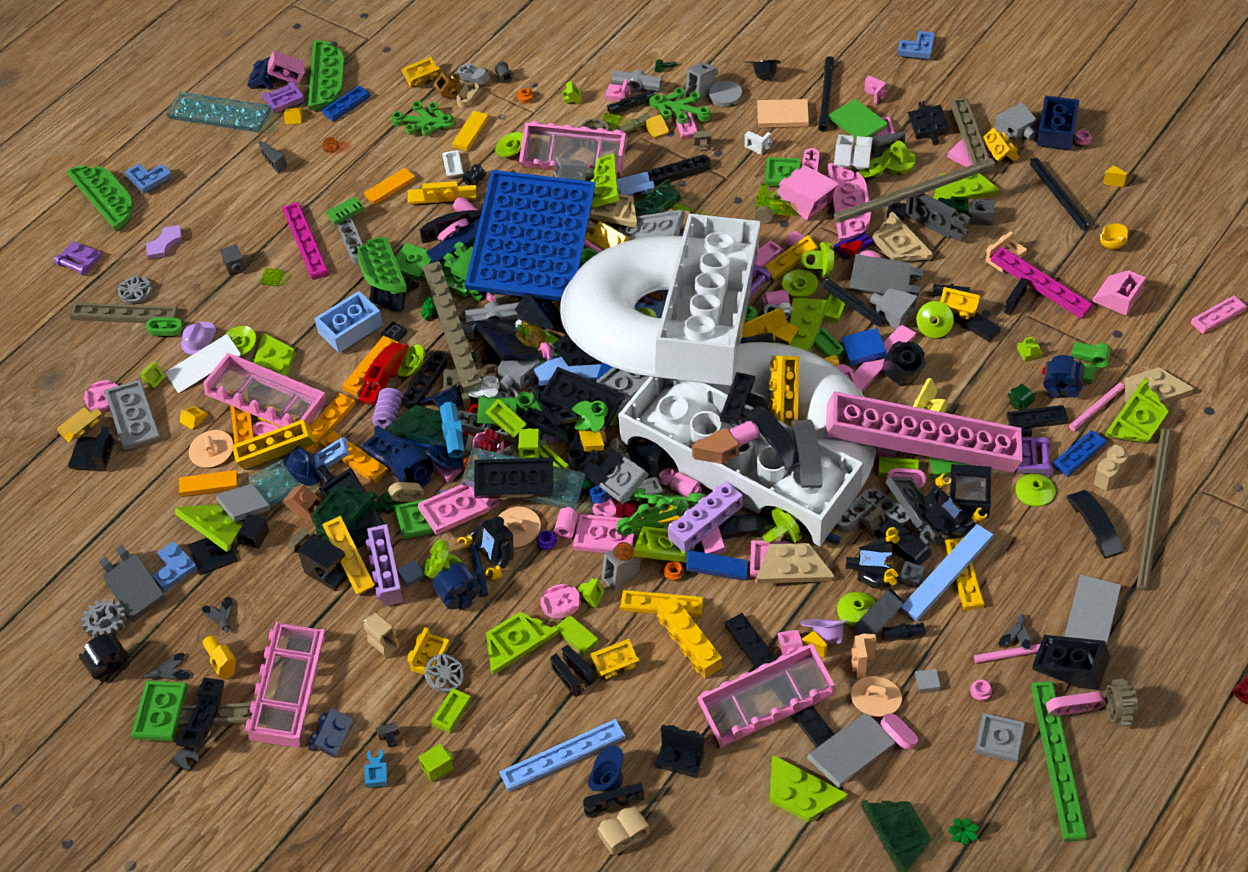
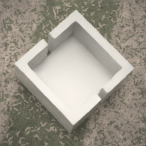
(844, 155)

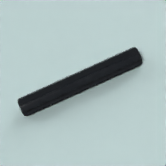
(853, 302)

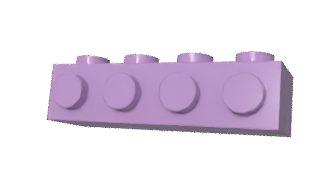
(705, 516)
(385, 566)

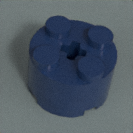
(1064, 376)
(413, 465)
(456, 586)

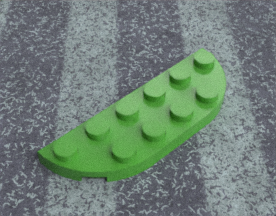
(325, 75)
(104, 193)
(380, 266)

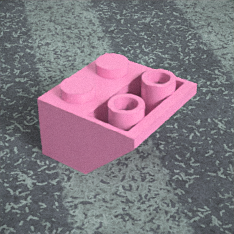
(1120, 291)

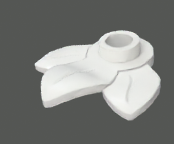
(489, 388)

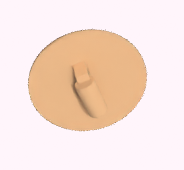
(211, 448)
(523, 524)
(876, 696)

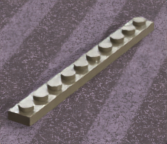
(452, 327)

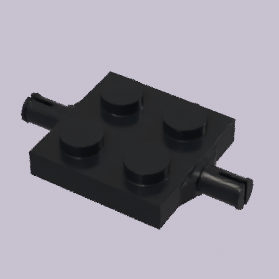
(928, 122)

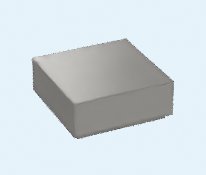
(927, 680)

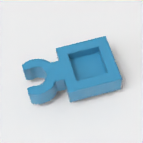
(376, 772)

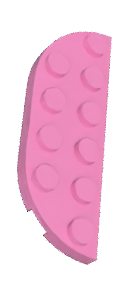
(849, 193)

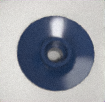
(440, 456)

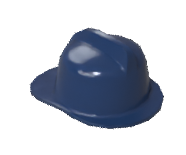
(449, 395)
(302, 466)
(607, 770)

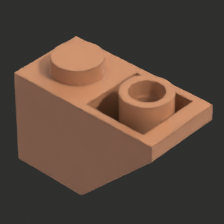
(716, 448)
(302, 501)

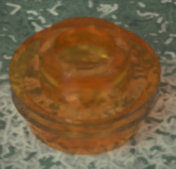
(330, 144)
(623, 551)

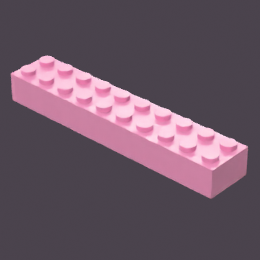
(923, 432)

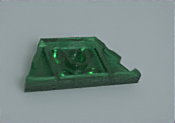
(658, 200)
(419, 425)
(343, 503)
(898, 831)

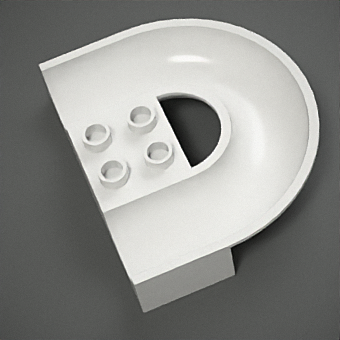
(703, 311)
(684, 411)

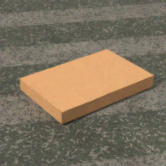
(782, 113)

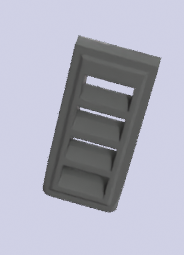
(884, 142)
(274, 157)

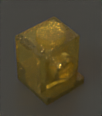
(531, 334)

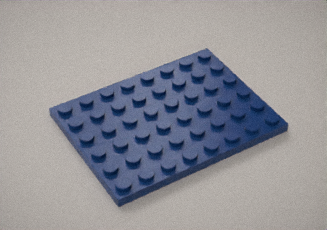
(530, 234)

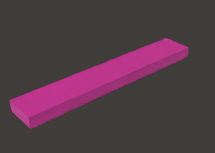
(305, 241)
(1041, 282)

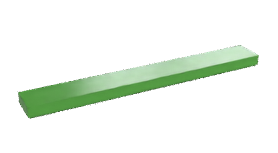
(1058, 765)

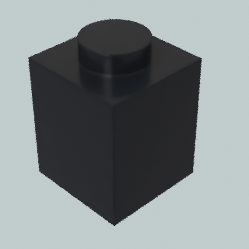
(253, 531)

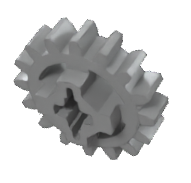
(103, 618)

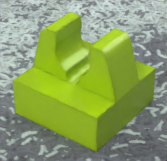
(572, 93)
(1029, 349)
(153, 375)
(592, 592)

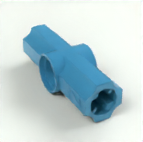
(452, 430)

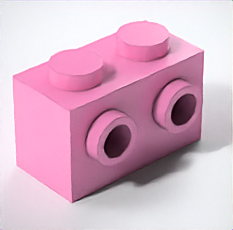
(285, 67)

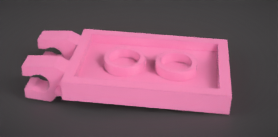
(454, 508)

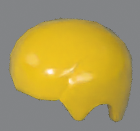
(1114, 236)

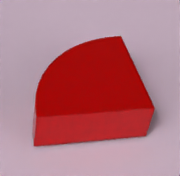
(851, 248)

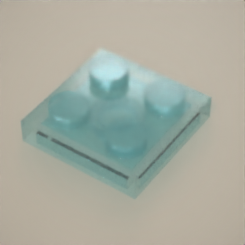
(274, 482)

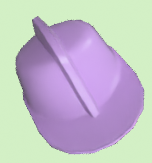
(197, 337)
(829, 630)

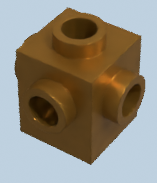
(448, 85)

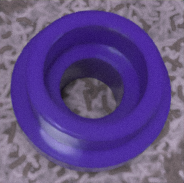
(546, 536)

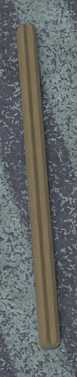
(914, 190)
(1154, 510)

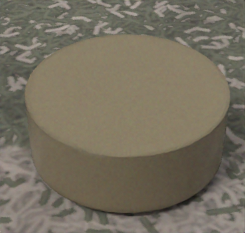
(764, 214)

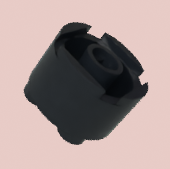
(904, 362)
(104, 657)

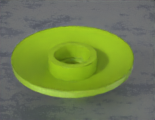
(509, 144)
(876, 167)
(800, 283)
(944, 319)
(243, 338)
(411, 361)
(1032, 495)
(848, 611)

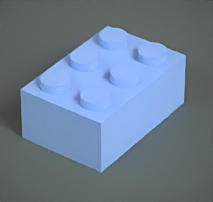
(348, 321)

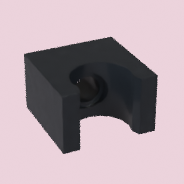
(322, 561)

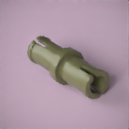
(635, 124)

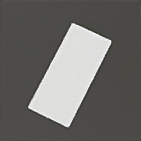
(201, 363)

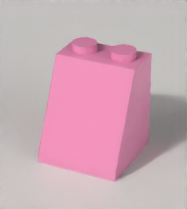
(807, 191)

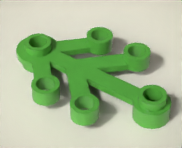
(659, 102)
(441, 121)
(640, 493)
(651, 517)

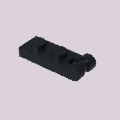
(537, 420)
(613, 799)

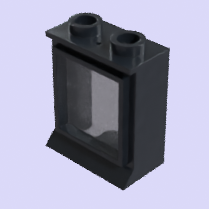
(971, 488)

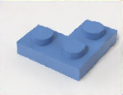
(920, 48)
(148, 180)
(177, 566)

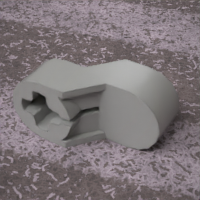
(471, 73)

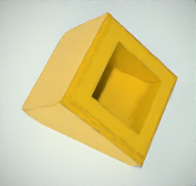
(293, 116)
(656, 126)
(1115, 177)
(785, 333)
(192, 416)
(818, 643)

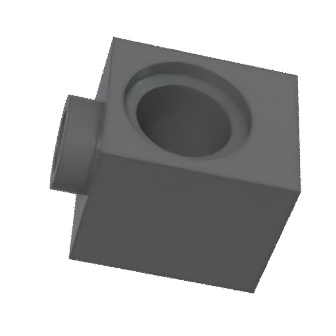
(981, 212)
(233, 259)

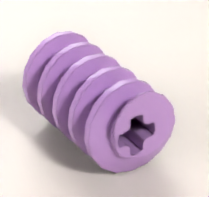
(387, 407)

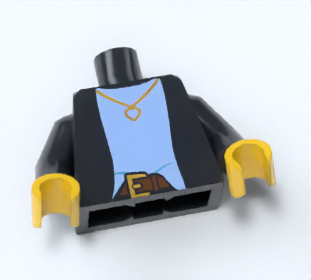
(945, 513)
(494, 541)
(876, 561)

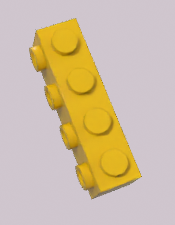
(784, 388)
(273, 444)
(689, 637)

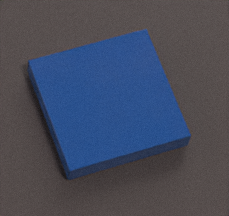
(864, 346)

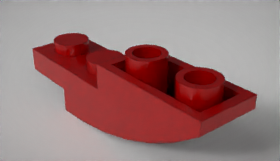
(380, 370)

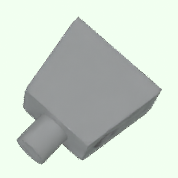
(700, 79)
(1017, 123)
(567, 169)
(894, 306)
(516, 373)
(618, 572)

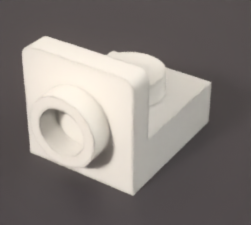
(757, 143)

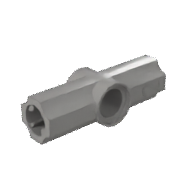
(637, 80)
(491, 311)

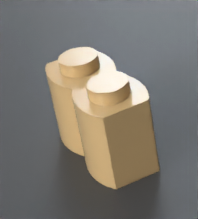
(1111, 467)
(381, 635)
(623, 830)

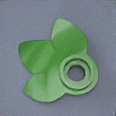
(588, 417)

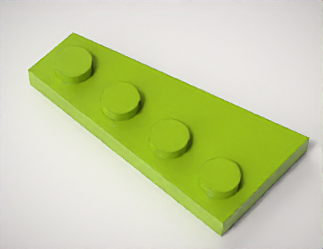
(606, 181)
(808, 318)

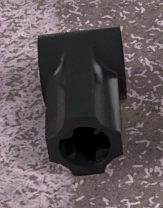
(576, 451)

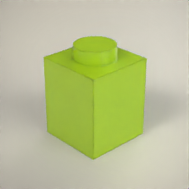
(529, 443)
(436, 762)

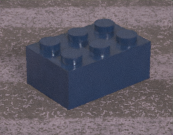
(1058, 122)

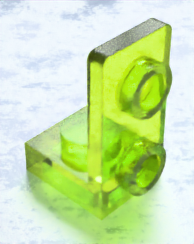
(776, 205)

